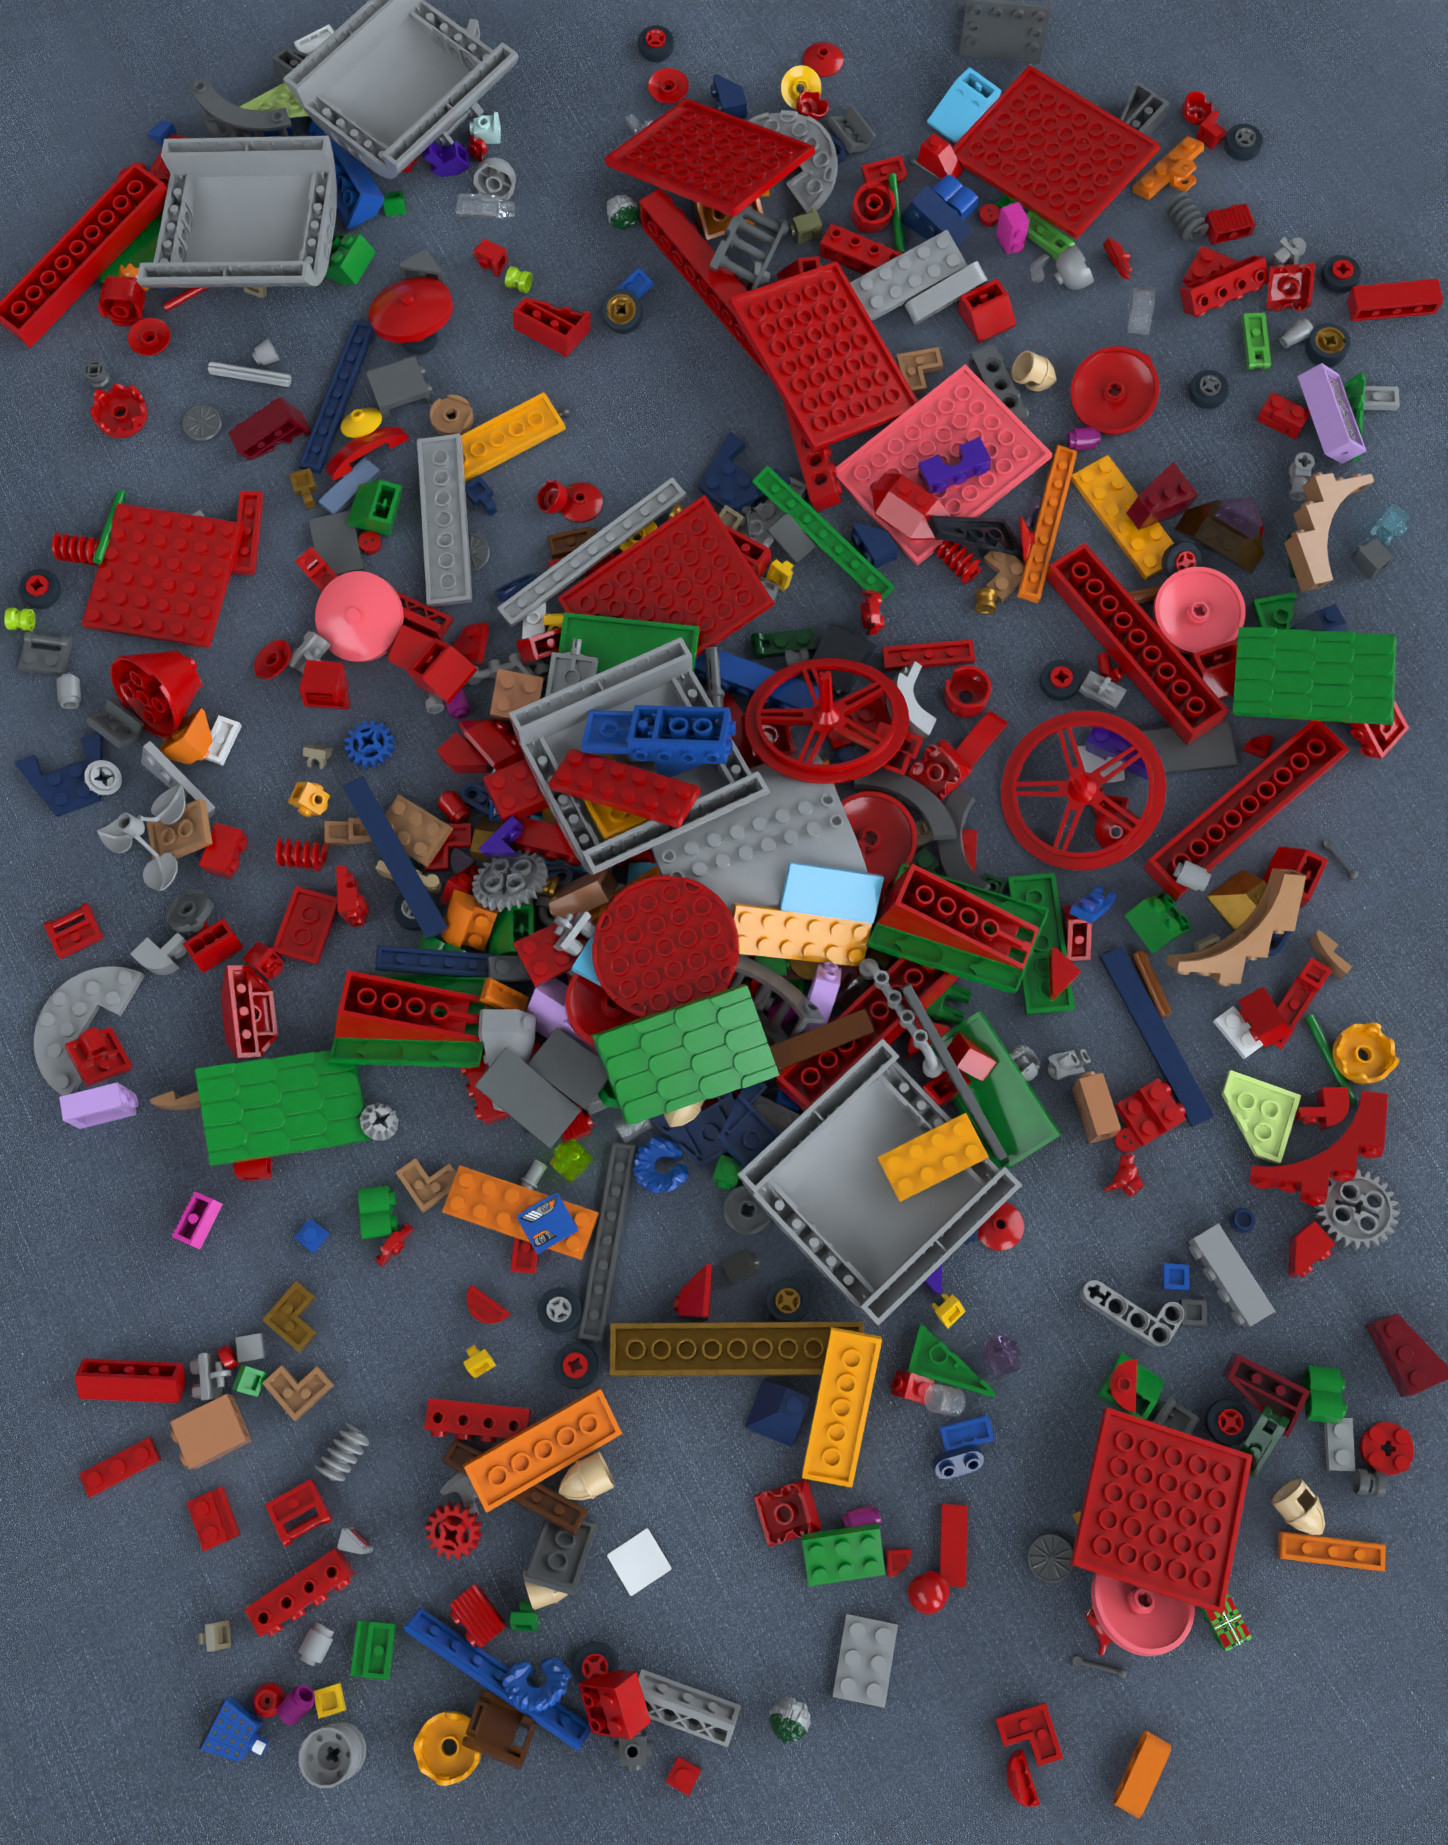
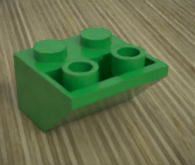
(349, 258)
(376, 506)
(1158, 921)
(511, 927)
(1147, 1389)

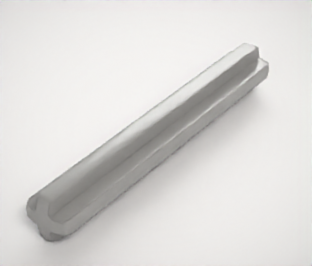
(249, 374)

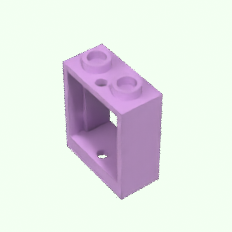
(824, 991)
(98, 1105)

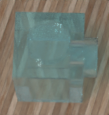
(1391, 525)

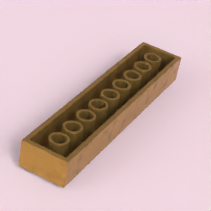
(721, 1348)

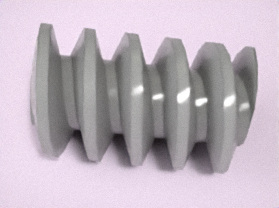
(343, 1454)

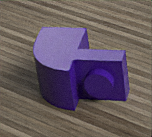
(447, 159)

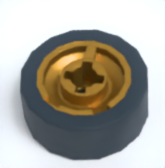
(619, 322)
(1331, 354)

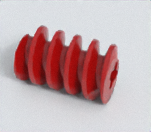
(74, 548)
(958, 561)
(300, 856)

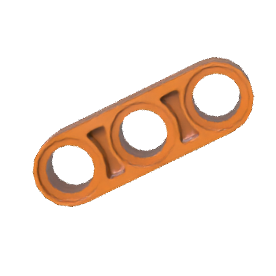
(1142, 1774)

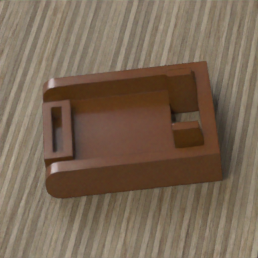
(495, 1728)

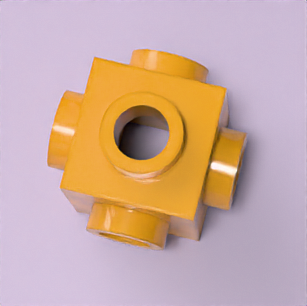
(309, 799)

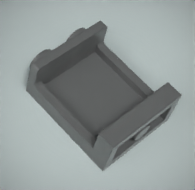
(399, 384)

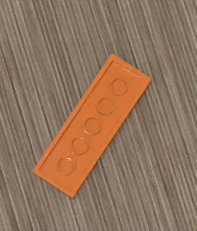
(497, 1203)
(542, 1449)

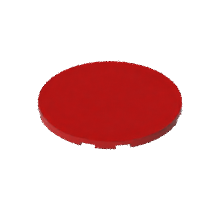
(664, 945)

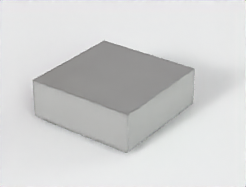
(250, 1348)

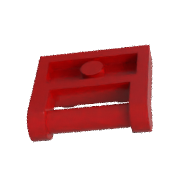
(77, 936)
(294, 1504)

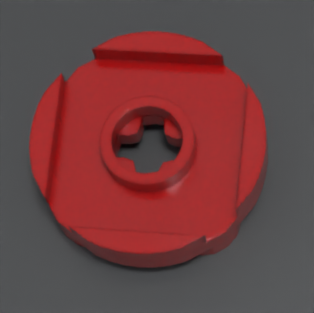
(871, 613)
(1399, 1438)

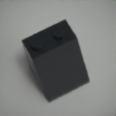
(843, 645)

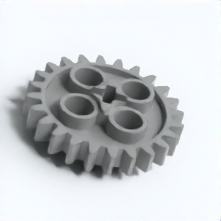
(510, 881)
(1351, 1230)

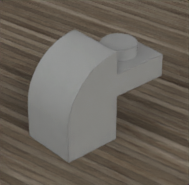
(160, 960)

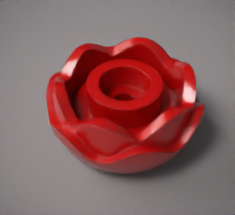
(271, 1691)

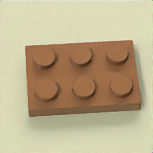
(417, 830)
(183, 836)

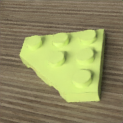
(275, 99)
(1262, 1114)

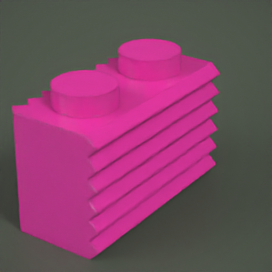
(1012, 228)
(197, 1220)

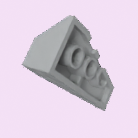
(506, 1029)

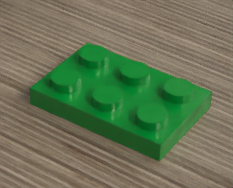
(843, 1554)

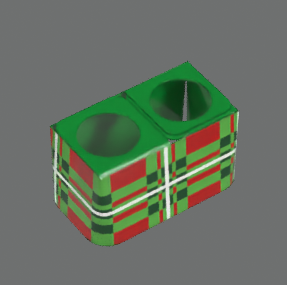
(1227, 1627)

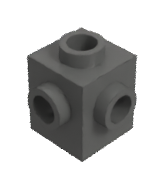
(634, 1762)

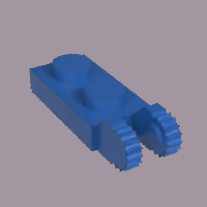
(1093, 905)

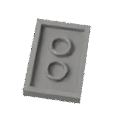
(865, 1660)

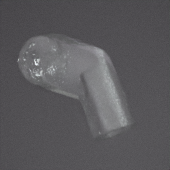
(635, 125)
(1036, 270)

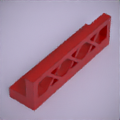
(422, 623)

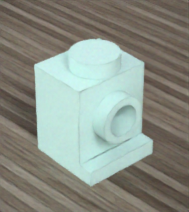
(487, 128)

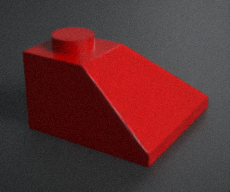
(696, 1296)

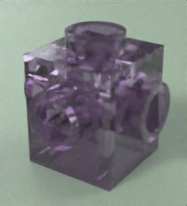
(1002, 1354)

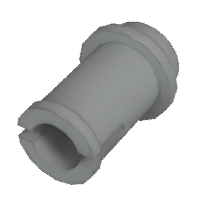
(533, 1175)

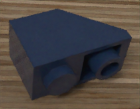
(729, 97)
(875, 544)

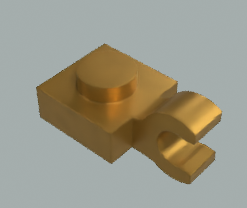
(304, 484)

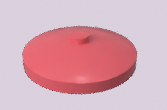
(1199, 609)
(359, 616)
(1140, 1618)

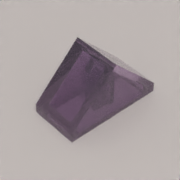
(1241, 515)

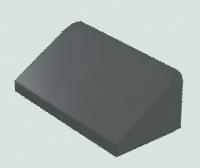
(791, 538)

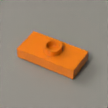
(502, 996)

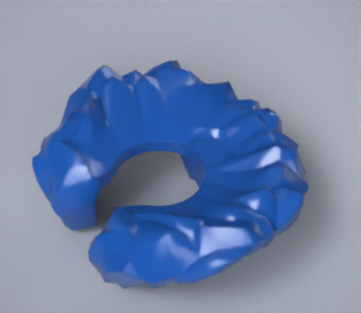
(645, 1161)
(536, 1698)

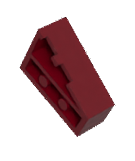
(268, 428)
(1162, 499)
(1406, 1355)
(1266, 1388)

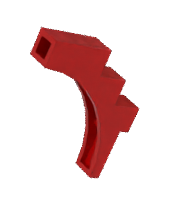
(1339, 1161)

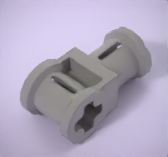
(1299, 475)

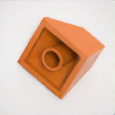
(190, 740)

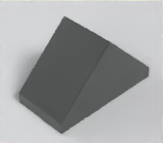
(421, 265)

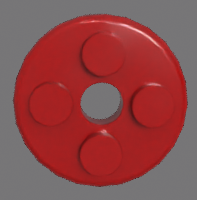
(119, 398)

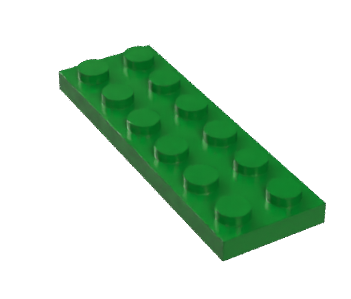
(1042, 891)

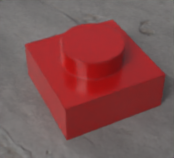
(683, 1775)

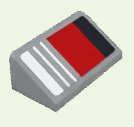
(353, 1542)

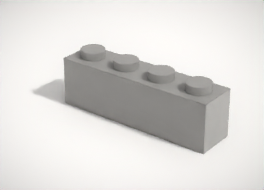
(1231, 1276)

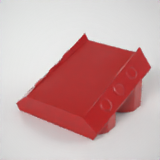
(1290, 287)
(940, 769)
(787, 1512)

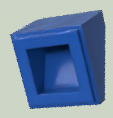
(162, 131)

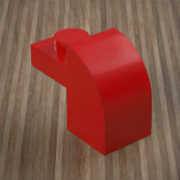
(1330, 1109)

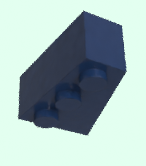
(931, 216)

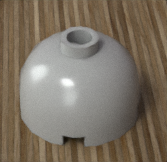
(495, 177)
(1072, 269)

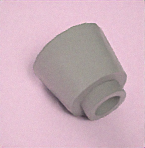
(265, 353)

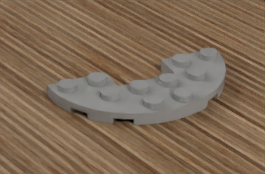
(818, 172)
(70, 1014)

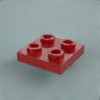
(98, 1055)

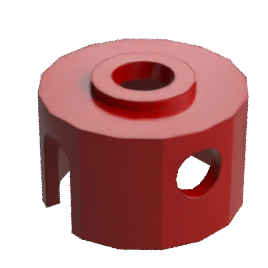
(965, 681)

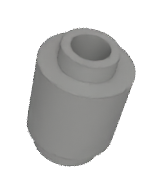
(68, 691)
(1192, 876)
(316, 1644)

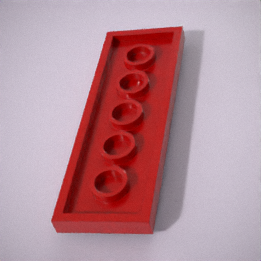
(625, 788)

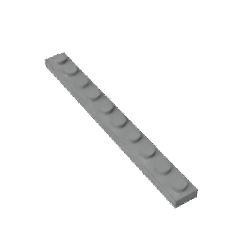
(591, 552)

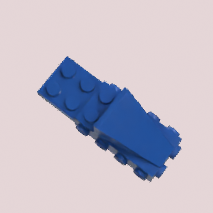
(669, 735)

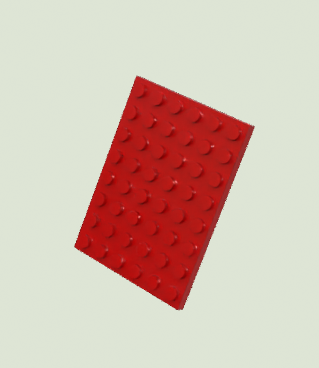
(1054, 151)
(710, 156)
(823, 355)
(678, 575)

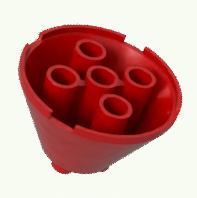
(156, 688)

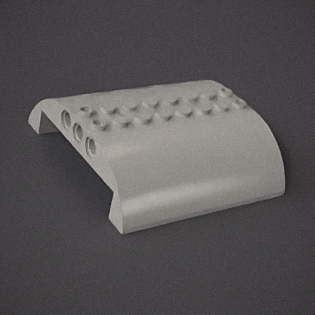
(395, 81)
(245, 213)
(558, 723)
(750, 848)
(838, 1204)

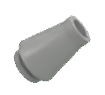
(1298, 332)

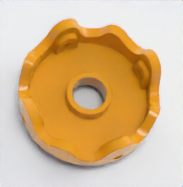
(1377, 1046)
(429, 1751)

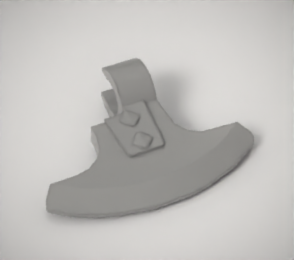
(463, 1486)

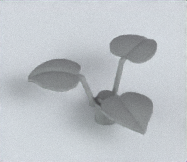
(120, 833)

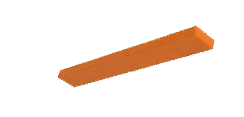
(1047, 523)

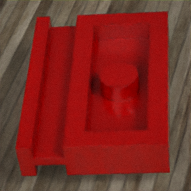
(213, 1518)

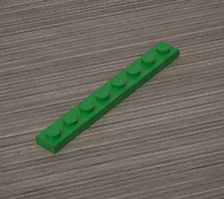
(822, 533)

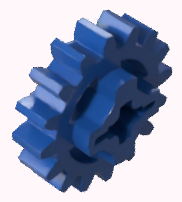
(369, 741)

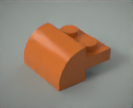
(468, 921)

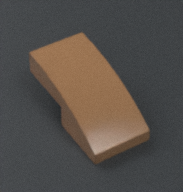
(345, 832)
(1324, 949)
(173, 1101)

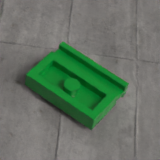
(373, 1649)

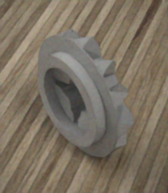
(107, 770)
(379, 1132)

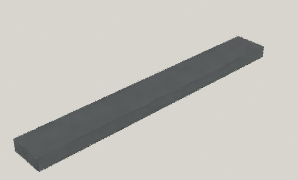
(953, 1071)
(607, 1242)

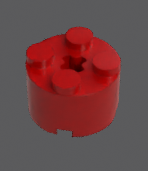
(873, 218)
(122, 300)

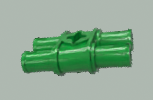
(939, 1011)

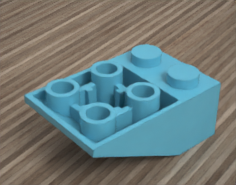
(963, 105)

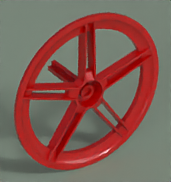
(825, 718)
(1084, 790)

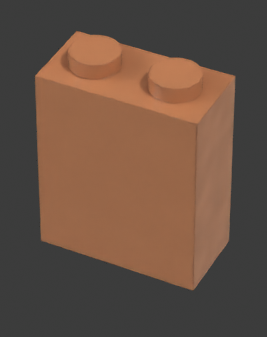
(583, 894)
(1095, 1107)
(210, 1432)

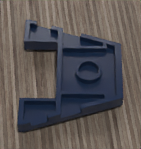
(728, 482)
(65, 787)
(745, 1130)
(700, 1135)

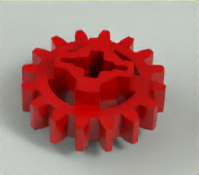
(453, 1530)

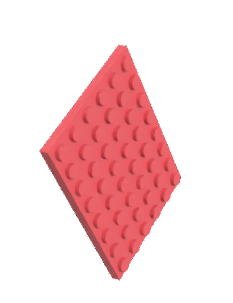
(935, 425)

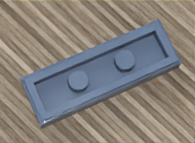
(345, 490)

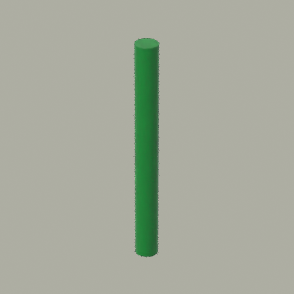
(897, 224)
(105, 537)
(1328, 1055)

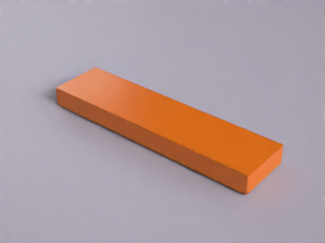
(1331, 1551)

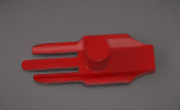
(1117, 256)

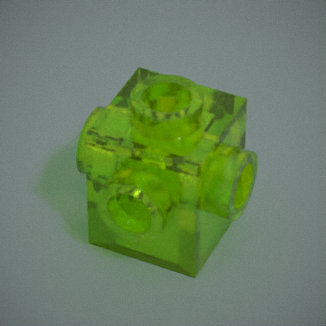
(571, 1160)

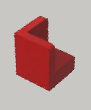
(1210, 132)

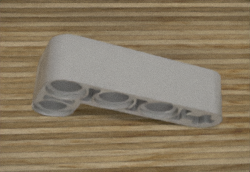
(945, 293)
(1127, 1309)

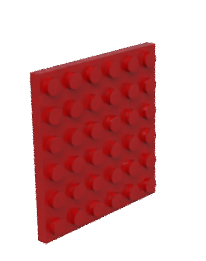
(163, 576)
(1162, 1510)

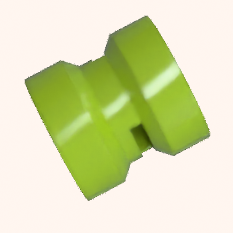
(518, 279)
(19, 619)

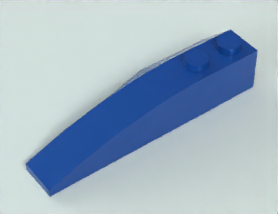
(356, 191)

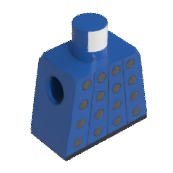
(234, 1732)

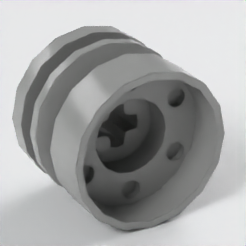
(317, 1758)

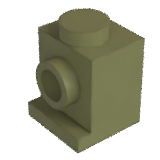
(806, 227)

